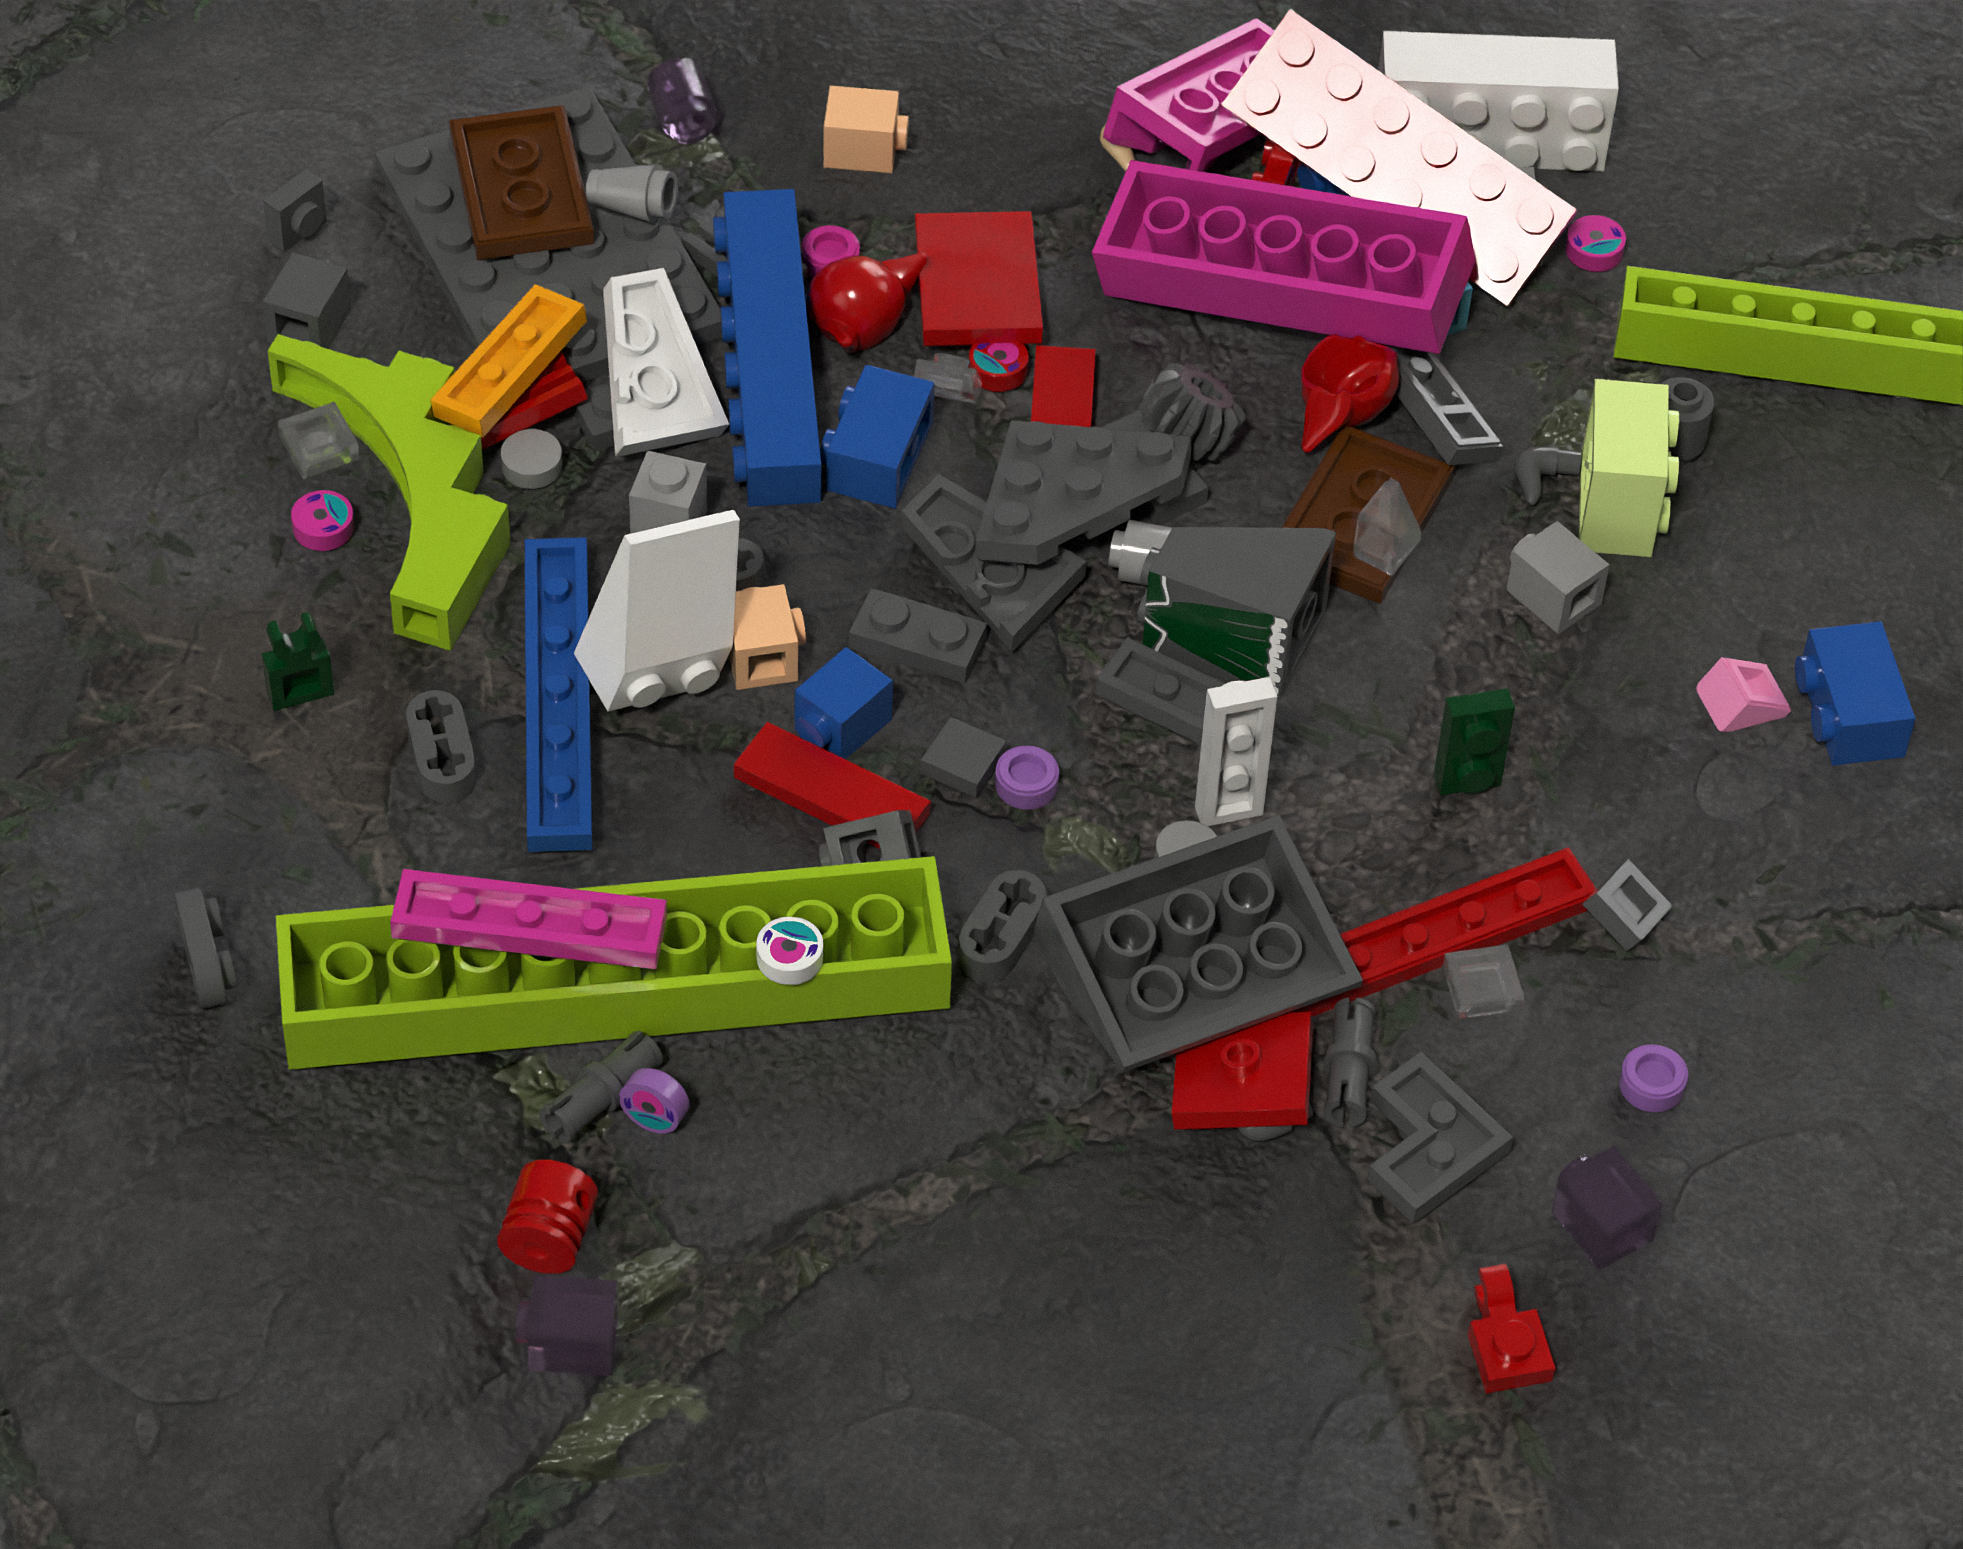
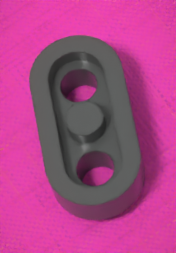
(210, 969)

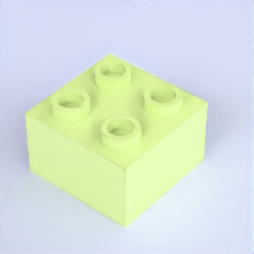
(1627, 467)

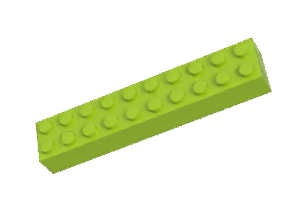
(380, 998)

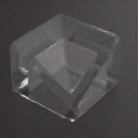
(1386, 529)

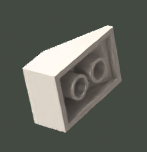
(664, 613)

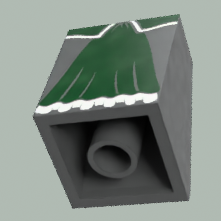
(1237, 599)

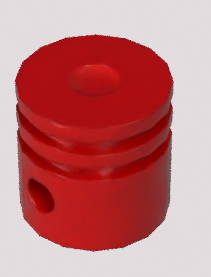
(546, 1218)

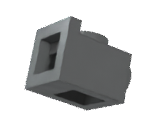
(891, 830)

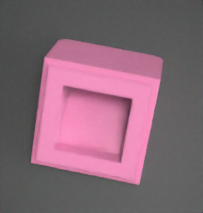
(1741, 695)

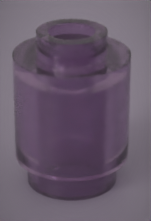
(682, 100)

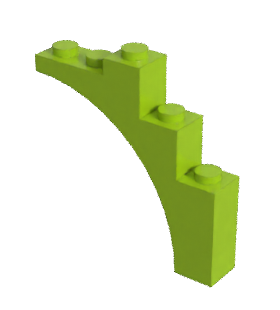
(436, 465)

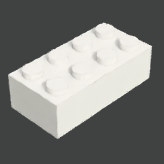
(1518, 95)

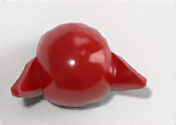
(861, 298)
(1345, 385)

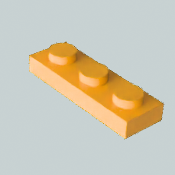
(508, 360)

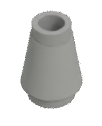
(636, 191)

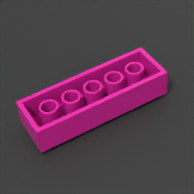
(1285, 256)

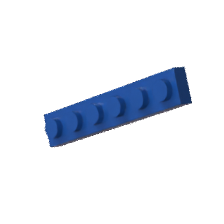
(557, 696)

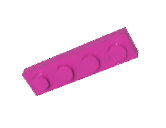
(529, 919)

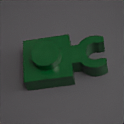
(297, 666)

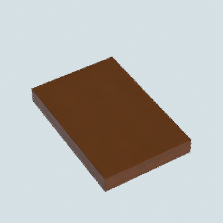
(521, 182)
(1345, 484)

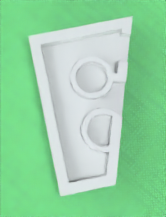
(655, 368)

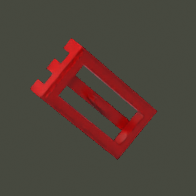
(548, 395)

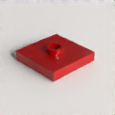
(1246, 1077)

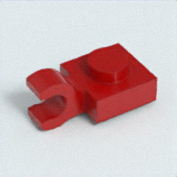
(1507, 1343)

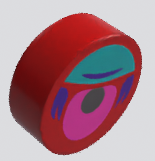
(1000, 365)

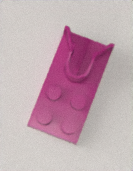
(1183, 100)

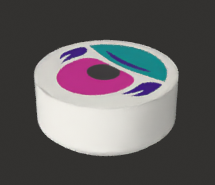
(789, 950)

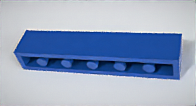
(770, 348)

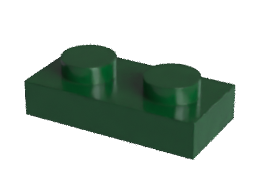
(1473, 741)

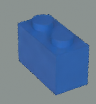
(878, 435)
(1855, 693)

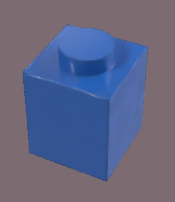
(843, 704)

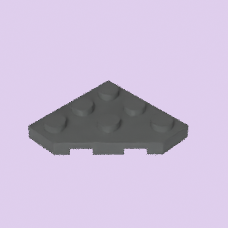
(1073, 482)

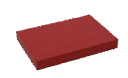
(978, 278)

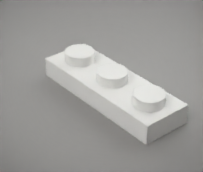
(1235, 751)

